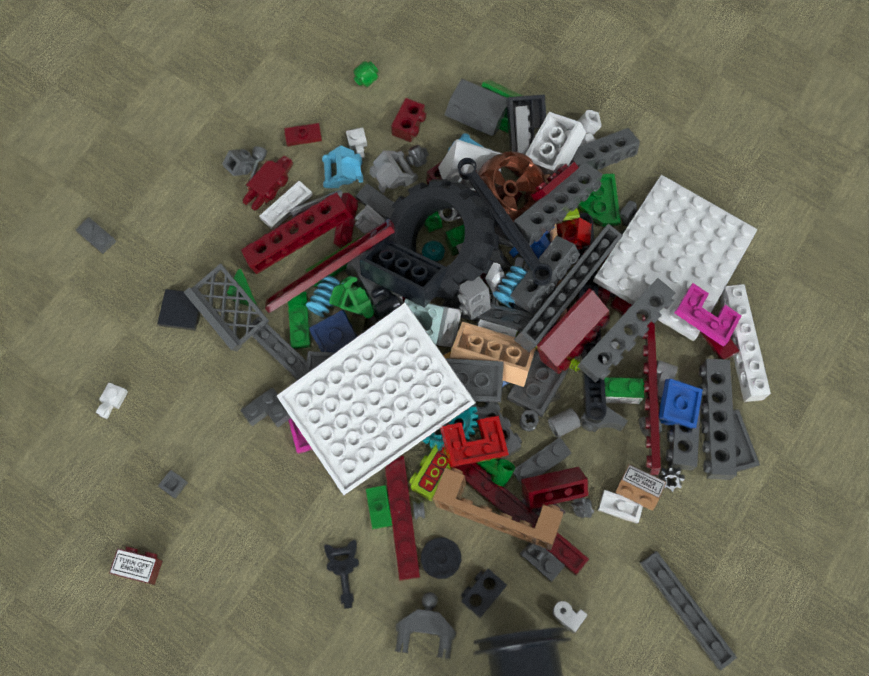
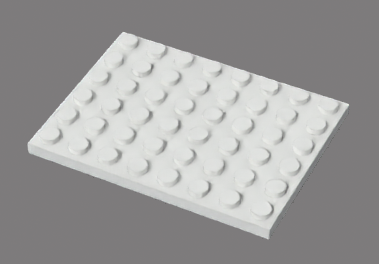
(680, 243)
(375, 399)

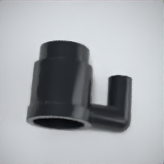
(387, 305)

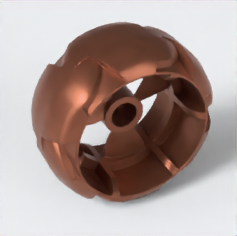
(529, 178)

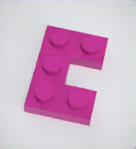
(717, 328)

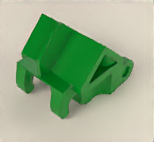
(351, 299)

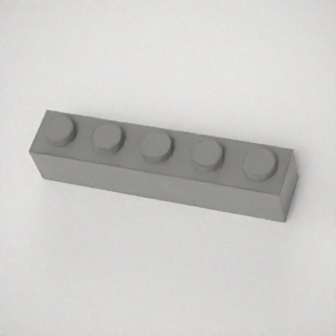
(521, 129)

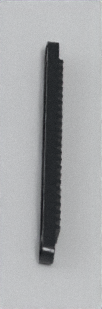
(593, 391)

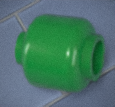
(365, 73)

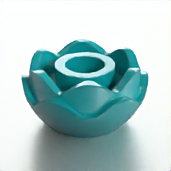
(433, 245)

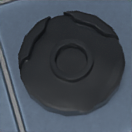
(441, 558)

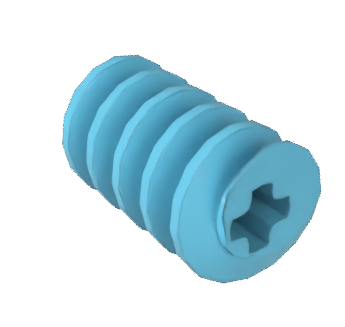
(510, 284)
(321, 296)

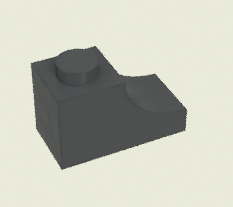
(611, 420)

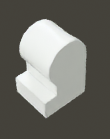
(567, 617)

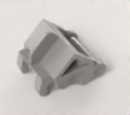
(389, 173)

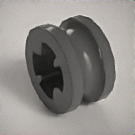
(419, 509)

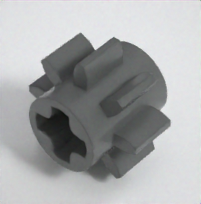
(417, 156)
(672, 472)

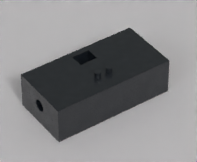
(537, 115)

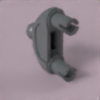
(426, 622)

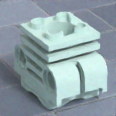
(429, 317)

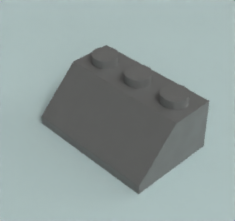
(477, 107)

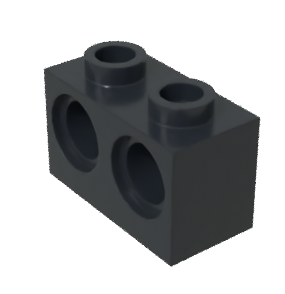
(487, 596)

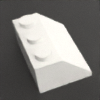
(555, 143)
(458, 151)

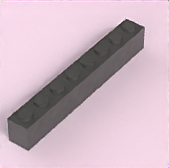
(568, 288)

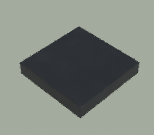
(178, 311)

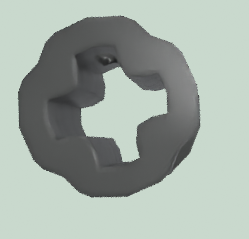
(531, 425)

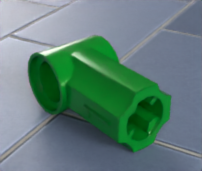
(500, 470)

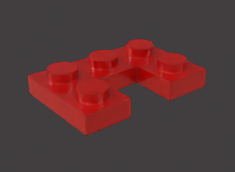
(463, 453)

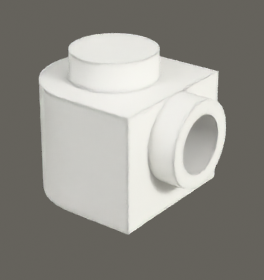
(590, 121)

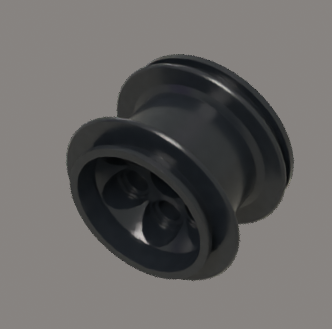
(524, 652)

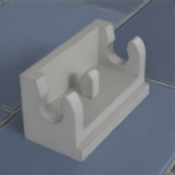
(368, 220)

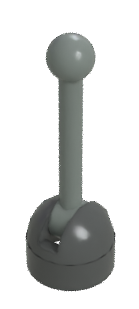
(259, 155)

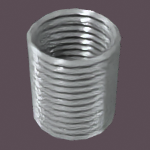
(564, 422)

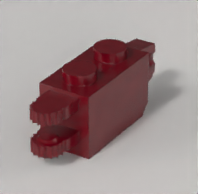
(267, 182)

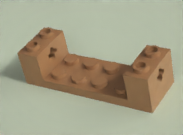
(448, 498)

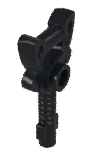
(343, 568)

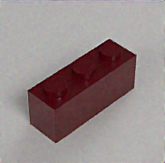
(554, 487)

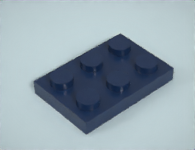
(333, 332)

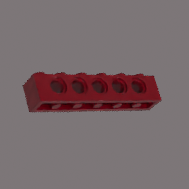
(293, 241)

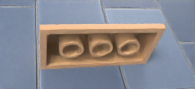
(484, 344)

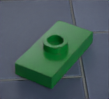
(379, 507)

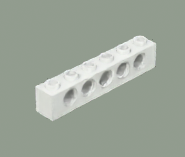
(749, 359)

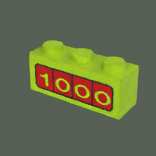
(430, 474)

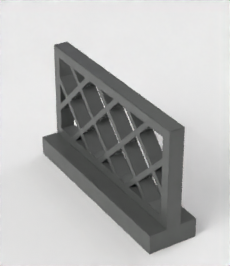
(212, 316)

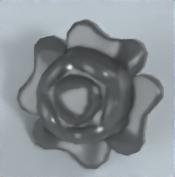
(582, 507)

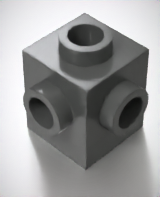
(238, 162)

